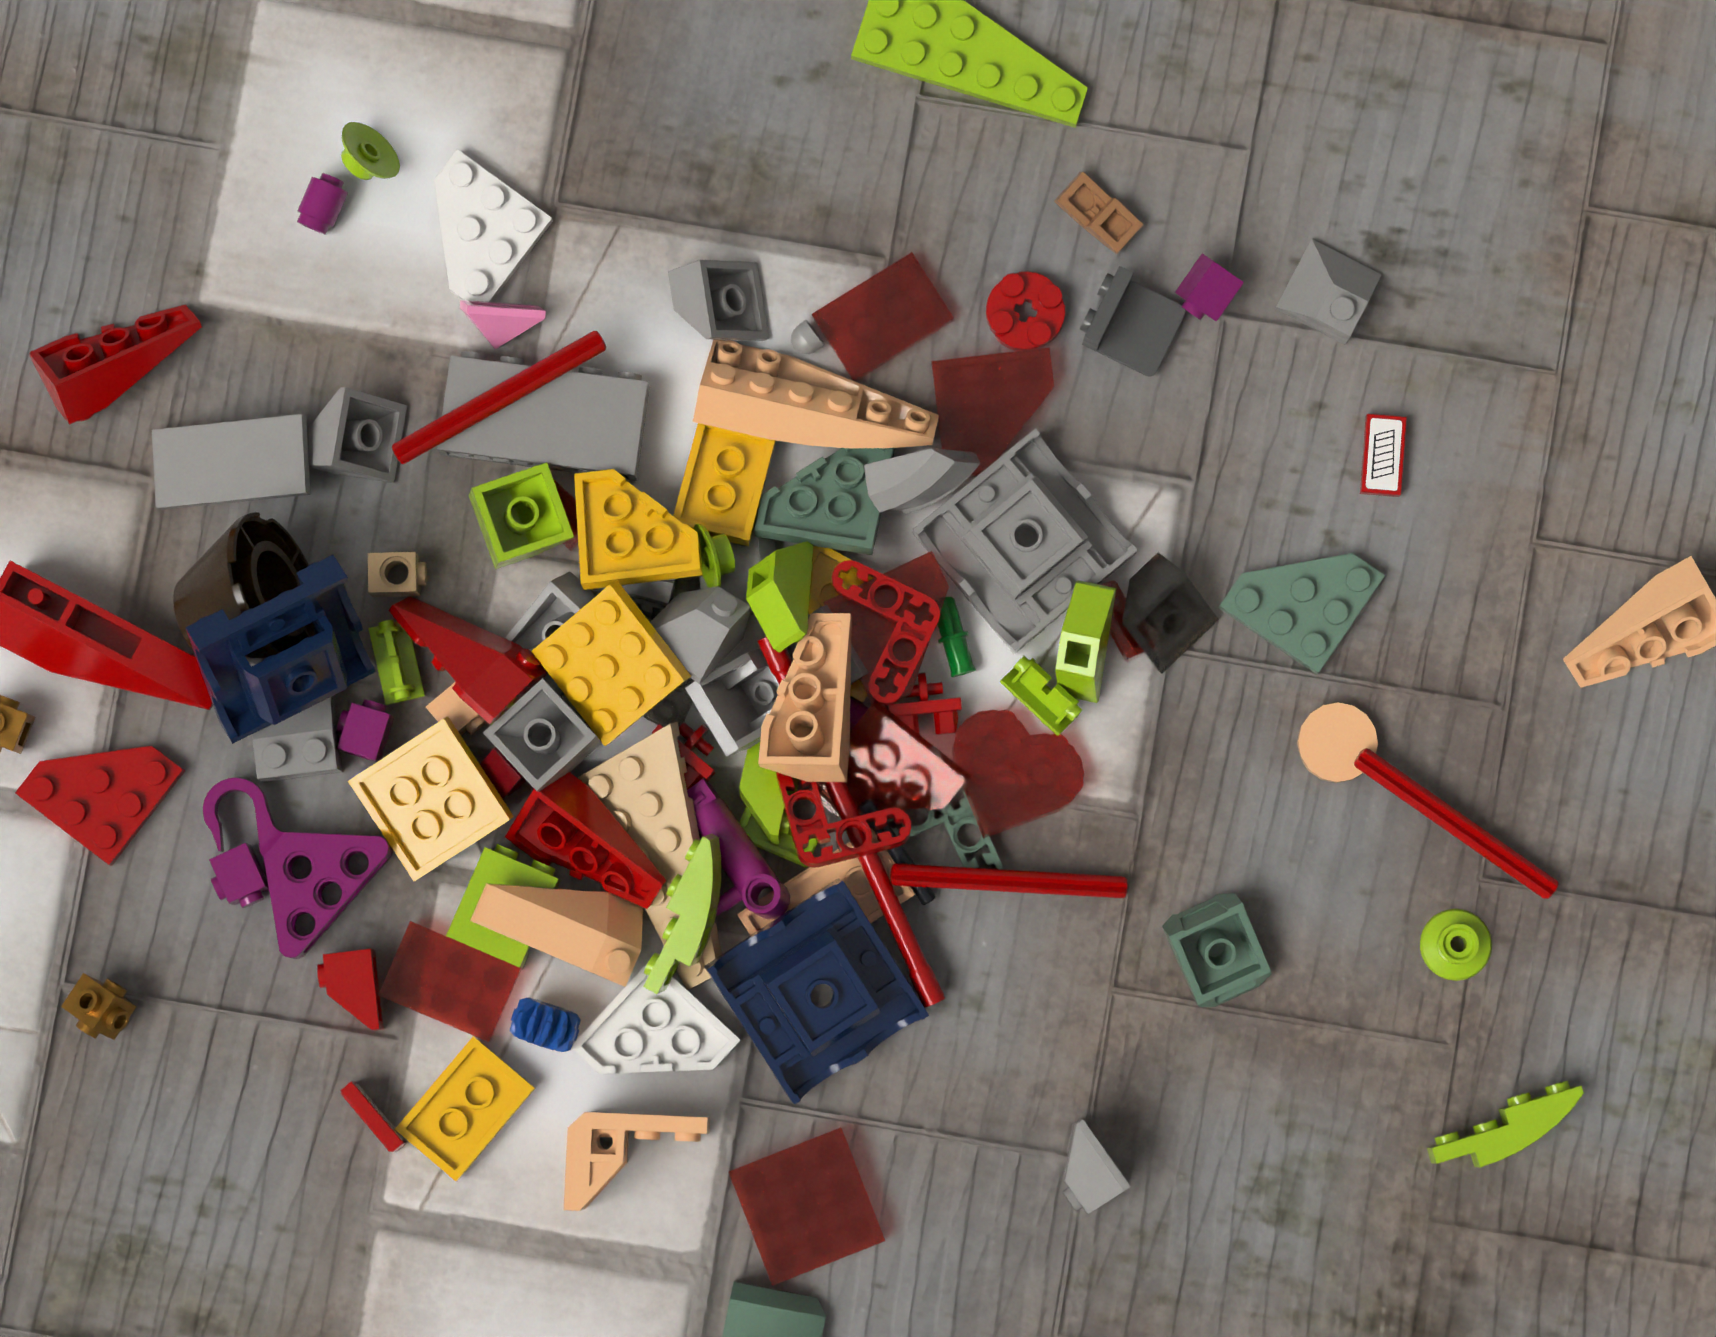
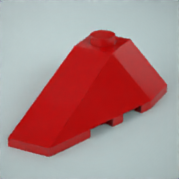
(485, 666)
(579, 833)

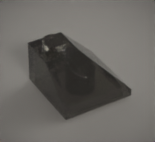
(1165, 612)

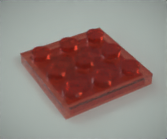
(806, 1206)

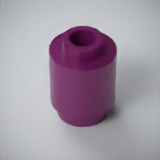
(321, 203)

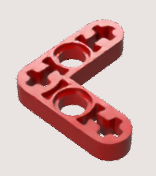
(904, 629)
(818, 827)

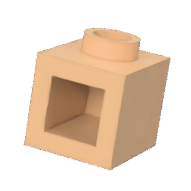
(457, 710)

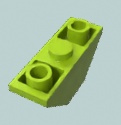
(781, 593)
(1085, 640)
(762, 796)

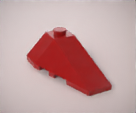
(98, 369)

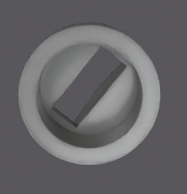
(806, 339)

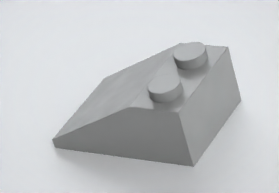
(548, 612)
(299, 745)

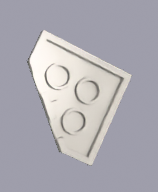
(483, 228)
(654, 1033)

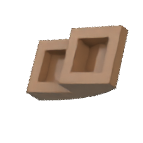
(1098, 212)

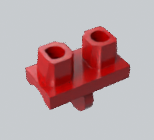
(944, 710)
(695, 766)

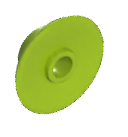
(368, 152)
(716, 556)
(1437, 949)

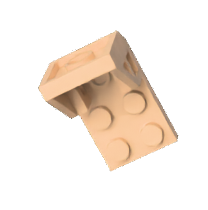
(593, 1167)

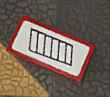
(1383, 455)
(373, 1117)

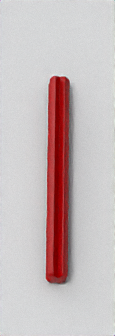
(499, 397)
(1456, 823)
(1008, 880)

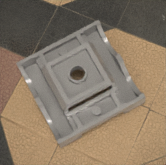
(979, 551)

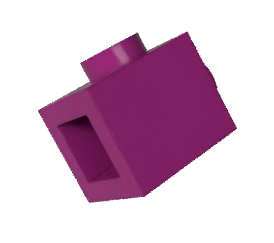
(1208, 289)
(364, 730)
(239, 876)

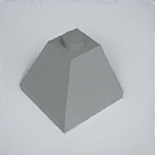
(1328, 291)
(720, 299)
(357, 436)
(702, 628)
(542, 736)
(1090, 1171)

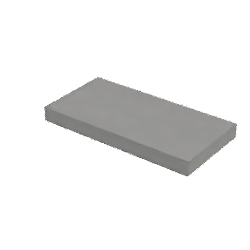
(231, 462)

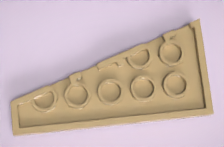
(651, 802)

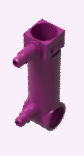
(739, 856)

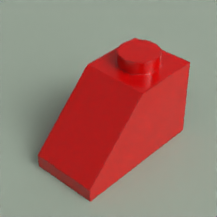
(354, 984)

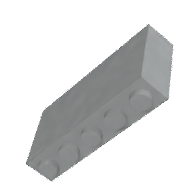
(570, 423)

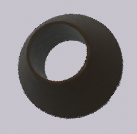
(239, 572)

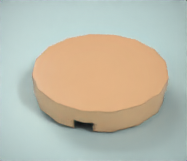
(1333, 739)

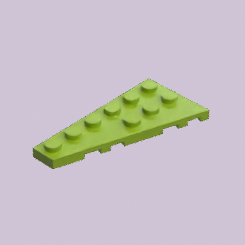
(967, 53)

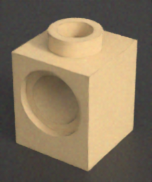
(379, 567)

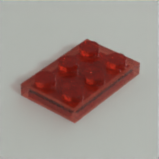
(882, 317)
(450, 981)

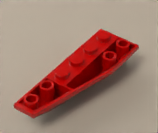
(91, 643)

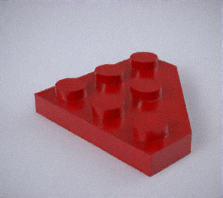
(101, 795)

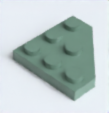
(825, 504)
(1303, 604)

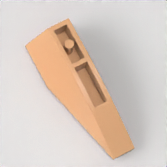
(802, 403)

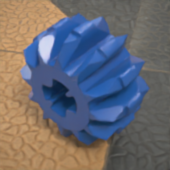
(545, 1024)

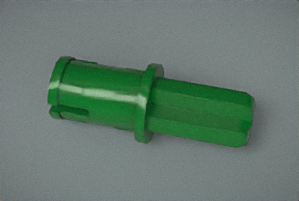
(954, 639)

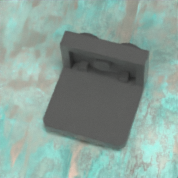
(1132, 323)

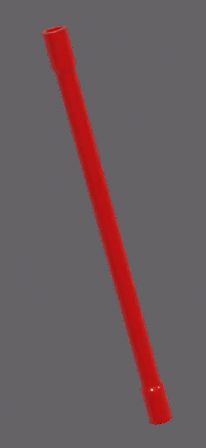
(919, 970)

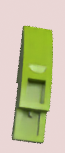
(696, 901)
(1523, 1123)

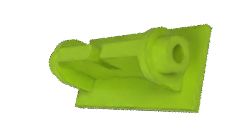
(396, 662)
(1052, 706)

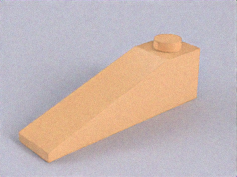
(1659, 621)
(811, 715)
(576, 926)

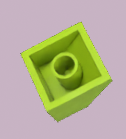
(520, 515)

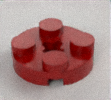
(1005, 322)

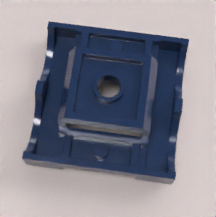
(295, 678)
(808, 946)

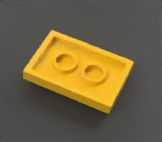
(724, 482)
(465, 1108)

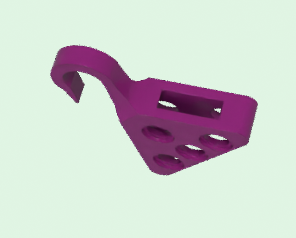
(280, 850)

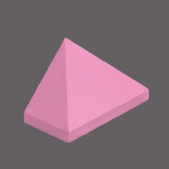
(501, 320)

